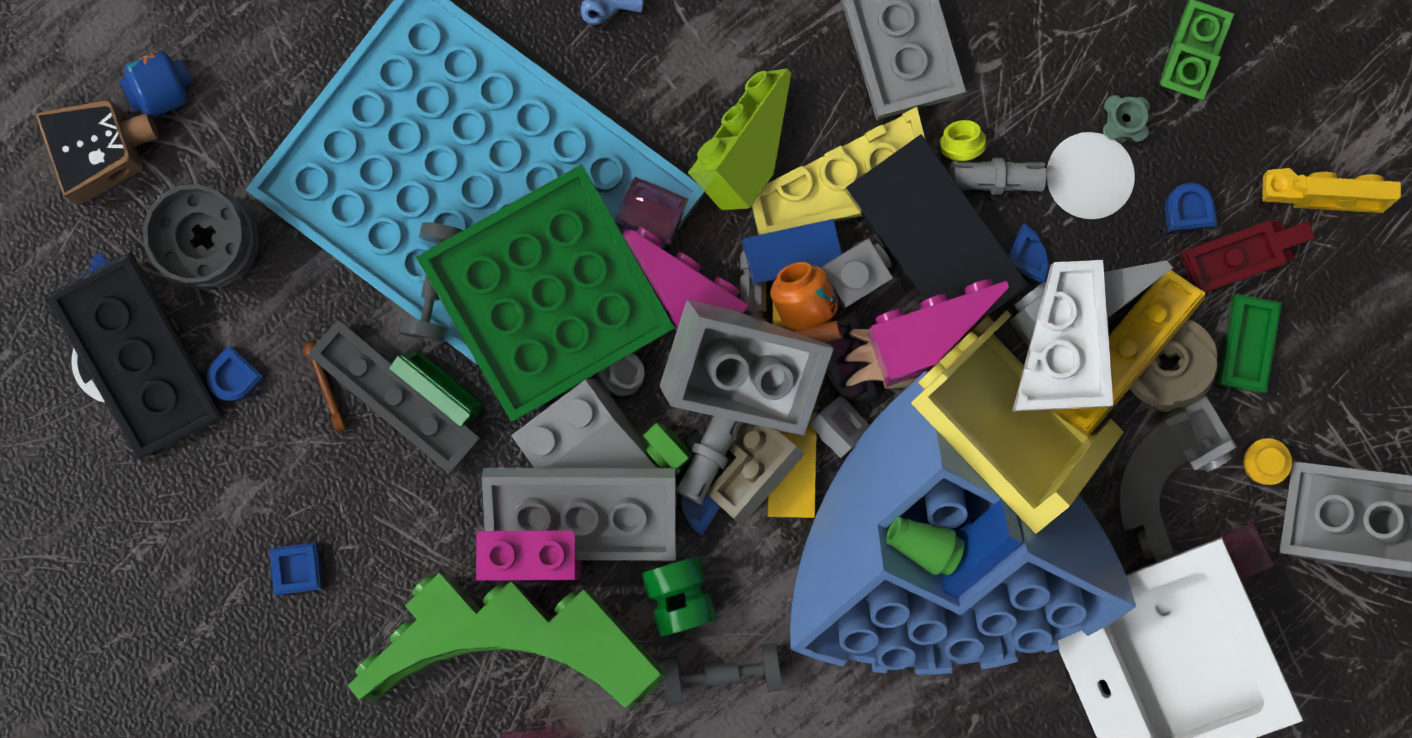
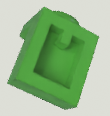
(667, 448)

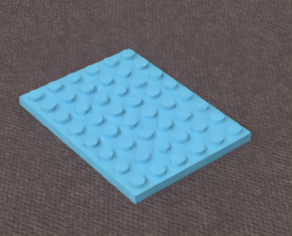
(441, 130)

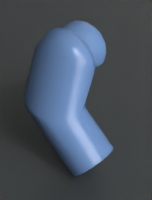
(598, 11)

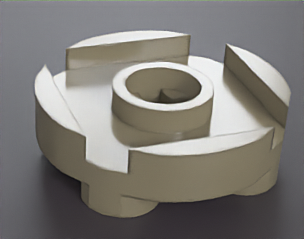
(1191, 381)

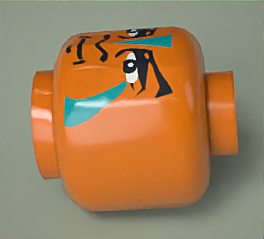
(803, 296)

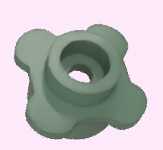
(1135, 108)

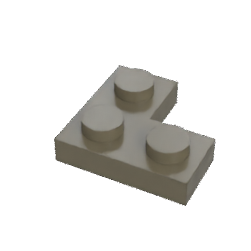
(759, 466)

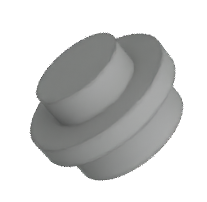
(623, 376)

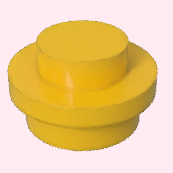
(1267, 461)

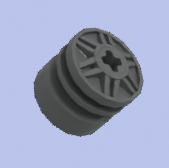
(176, 236)

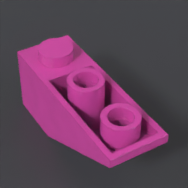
(678, 277)
(920, 339)

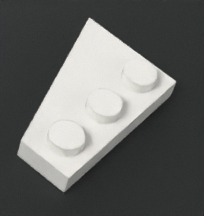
(1069, 343)

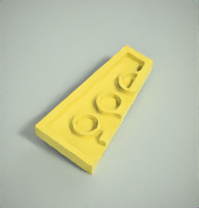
(817, 189)

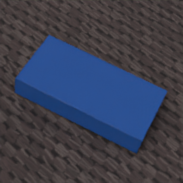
(773, 251)
(985, 545)

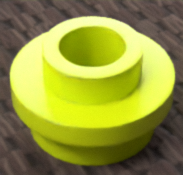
(963, 141)

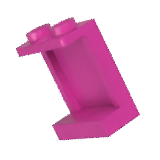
(527, 555)

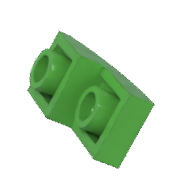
(1196, 49)

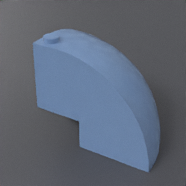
(883, 609)

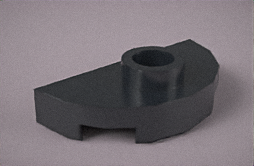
(840, 371)

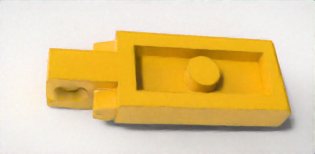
(1329, 192)

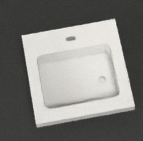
(1183, 658)

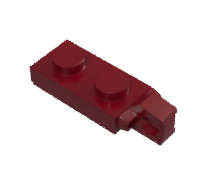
(1243, 254)

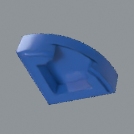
(1030, 255)
(699, 515)

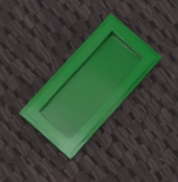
(1249, 343)
(437, 387)

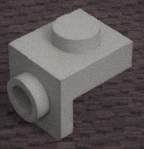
(858, 271)
(1210, 434)

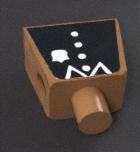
(94, 146)

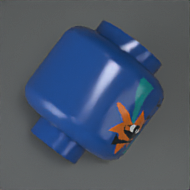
(155, 84)

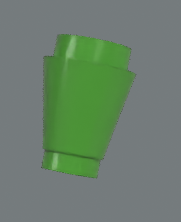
(928, 545)

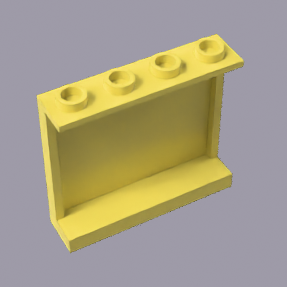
(1024, 456)

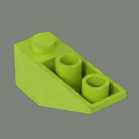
(745, 148)

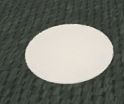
(1090, 175)

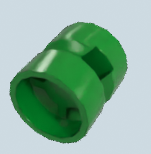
(678, 578)

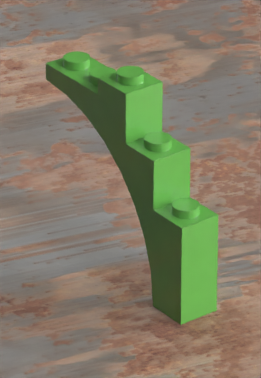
(452, 624)

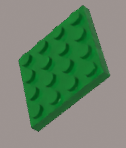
(545, 292)

